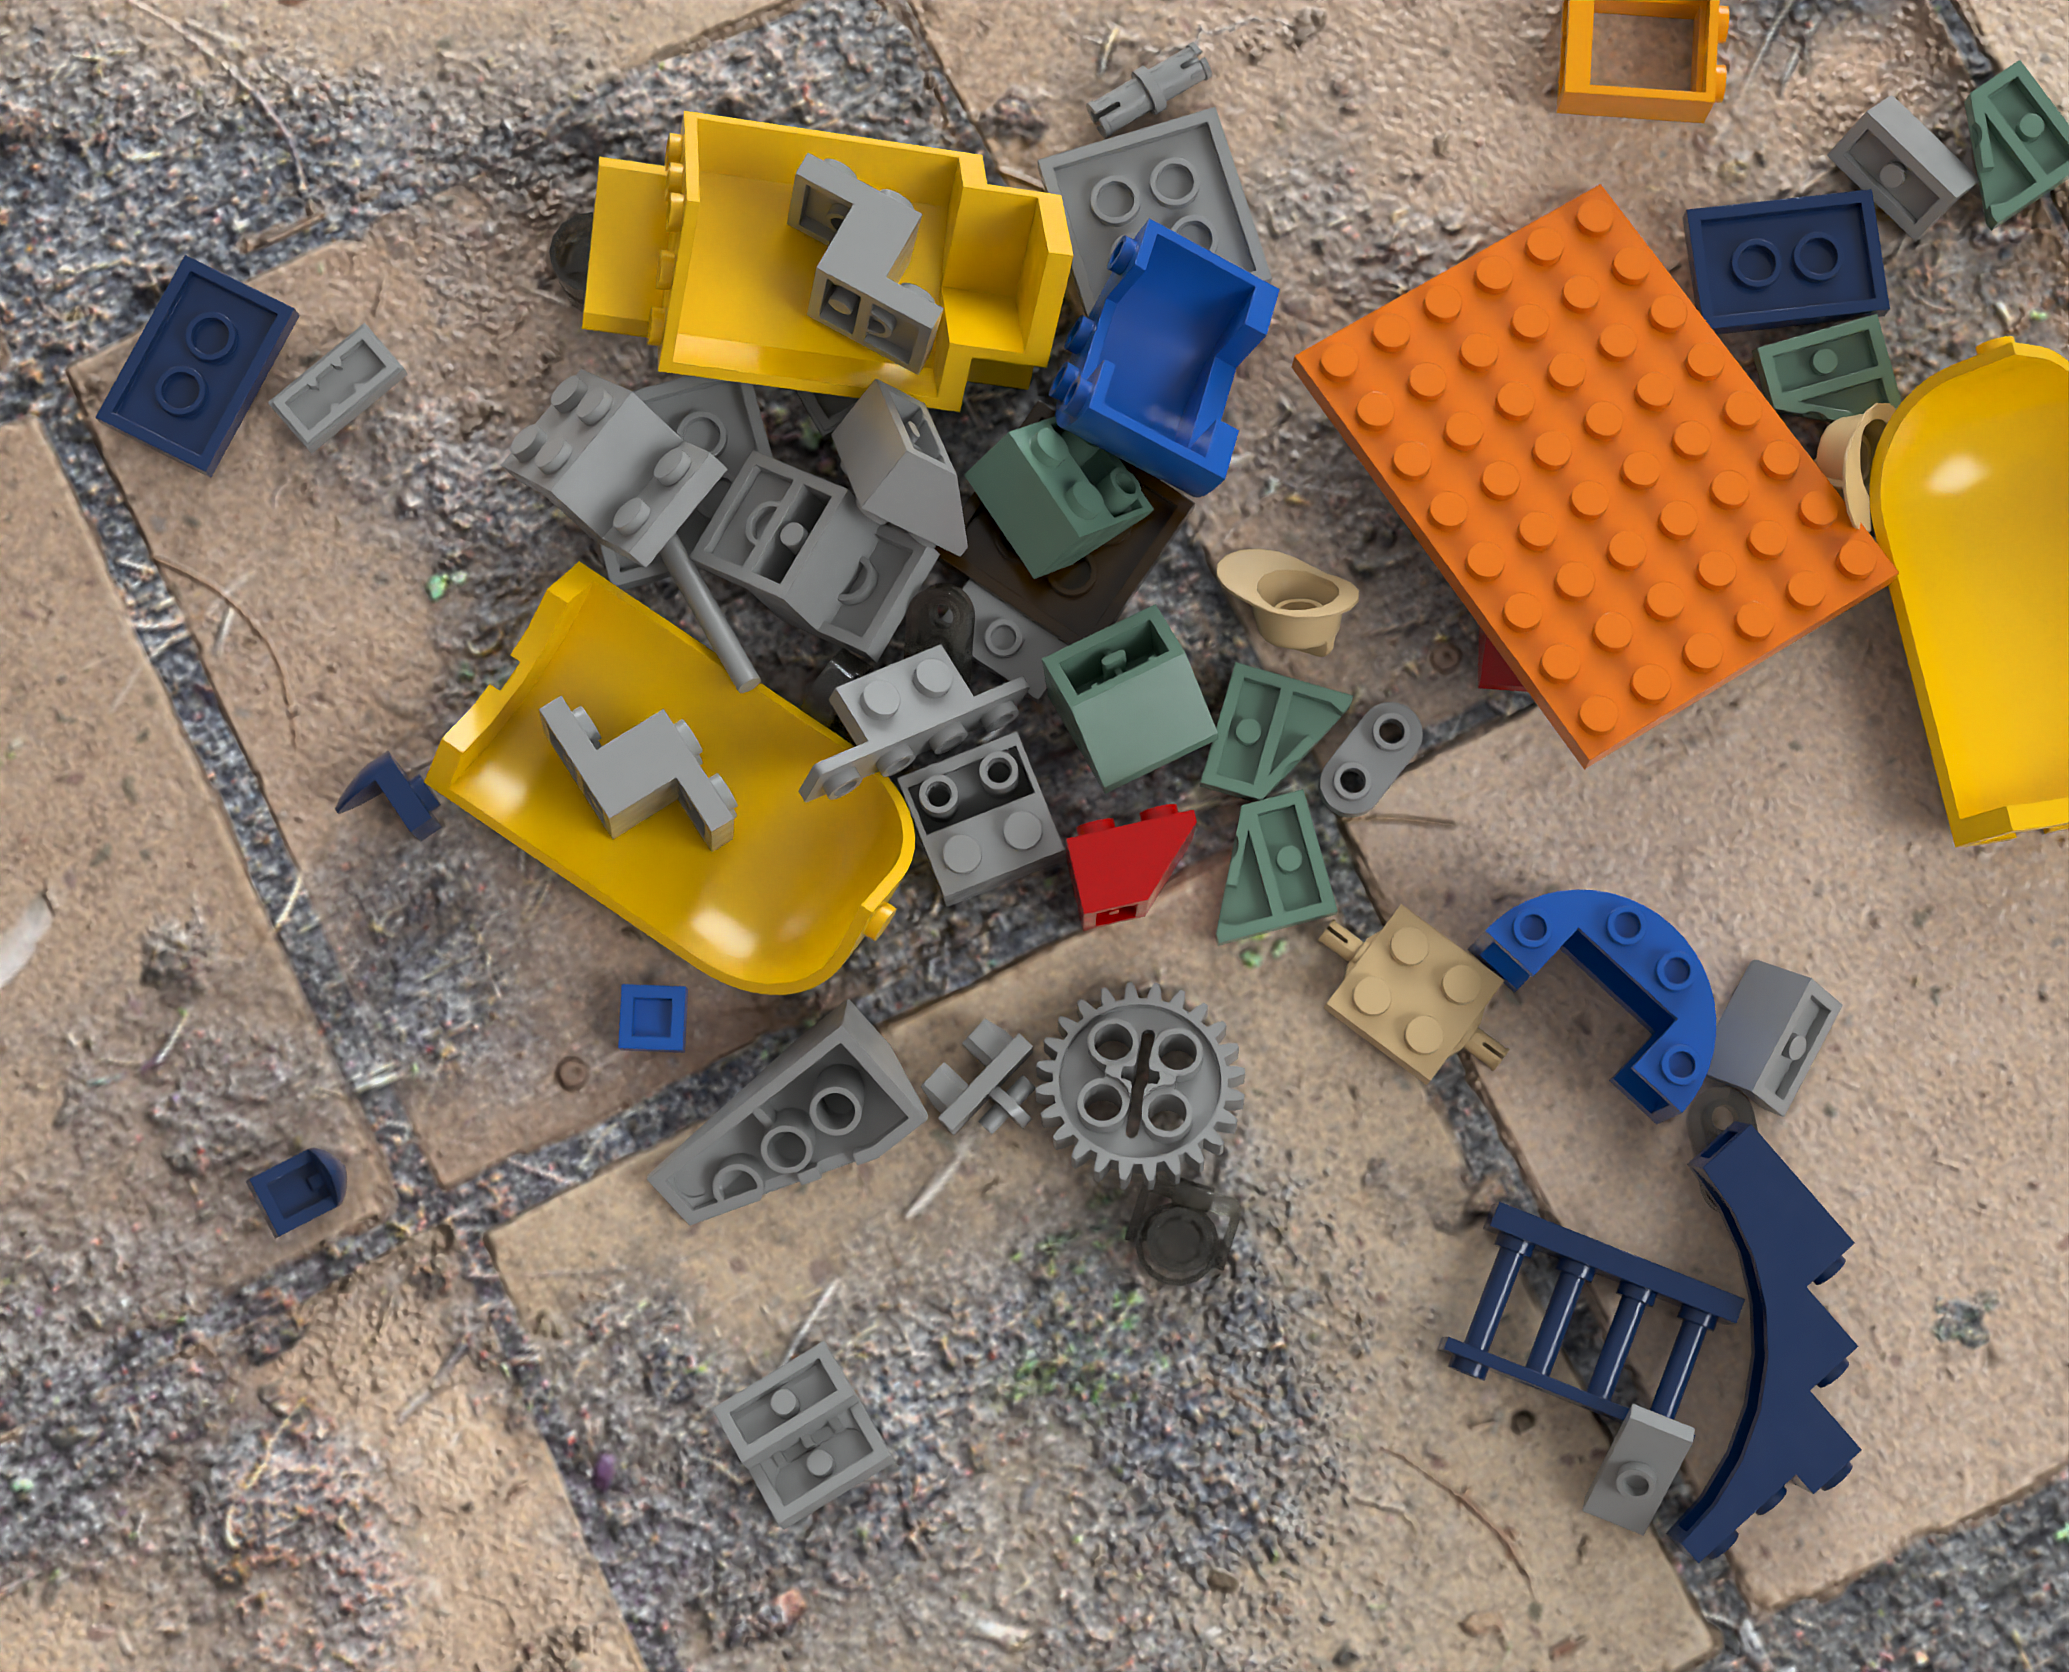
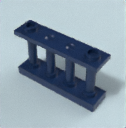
(1578, 1262)

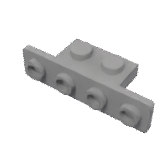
(905, 713)

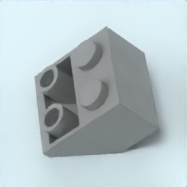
(901, 467)
(982, 819)

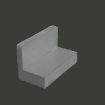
(1904, 165)
(1771, 1034)

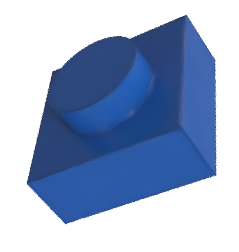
(653, 1018)

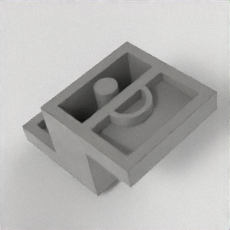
(867, 255)
(613, 466)
(813, 556)
(640, 772)

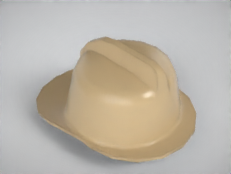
(1847, 458)
(1289, 598)

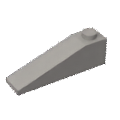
(811, 1110)

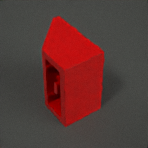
(1125, 867)

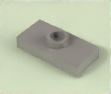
(338, 388)
(1008, 641)
(1638, 1469)

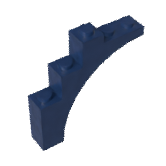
(1795, 1343)

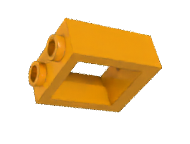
(1707, 78)

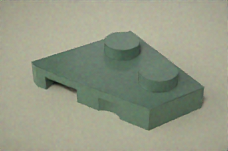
(2015, 143)
(1828, 372)
(1267, 730)
(1274, 871)

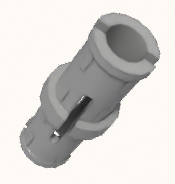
(1149, 90)

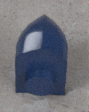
(410, 798)
(299, 1189)

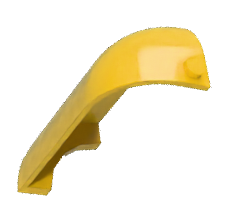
(1979, 528)
(758, 913)

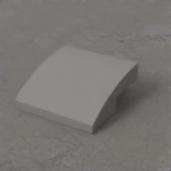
(803, 1435)

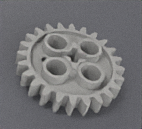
(1197, 1093)

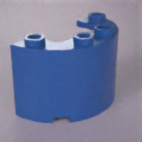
(1162, 358)
(1638, 964)

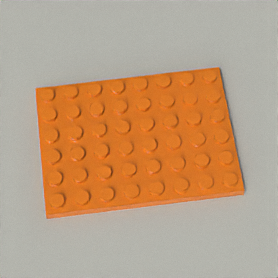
(1593, 474)

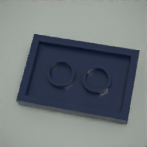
(1786, 262)
(197, 366)

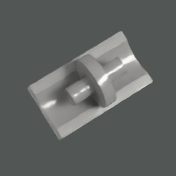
(1001, 1058)

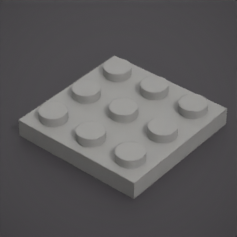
(1164, 172)
(714, 417)

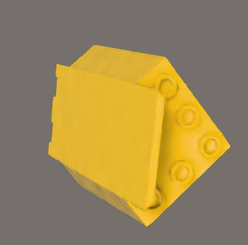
(725, 285)

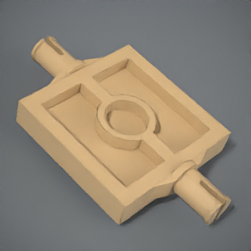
(1413, 994)

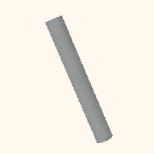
(709, 615)

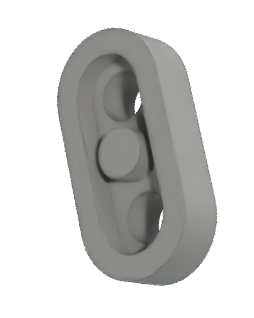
(1371, 758)

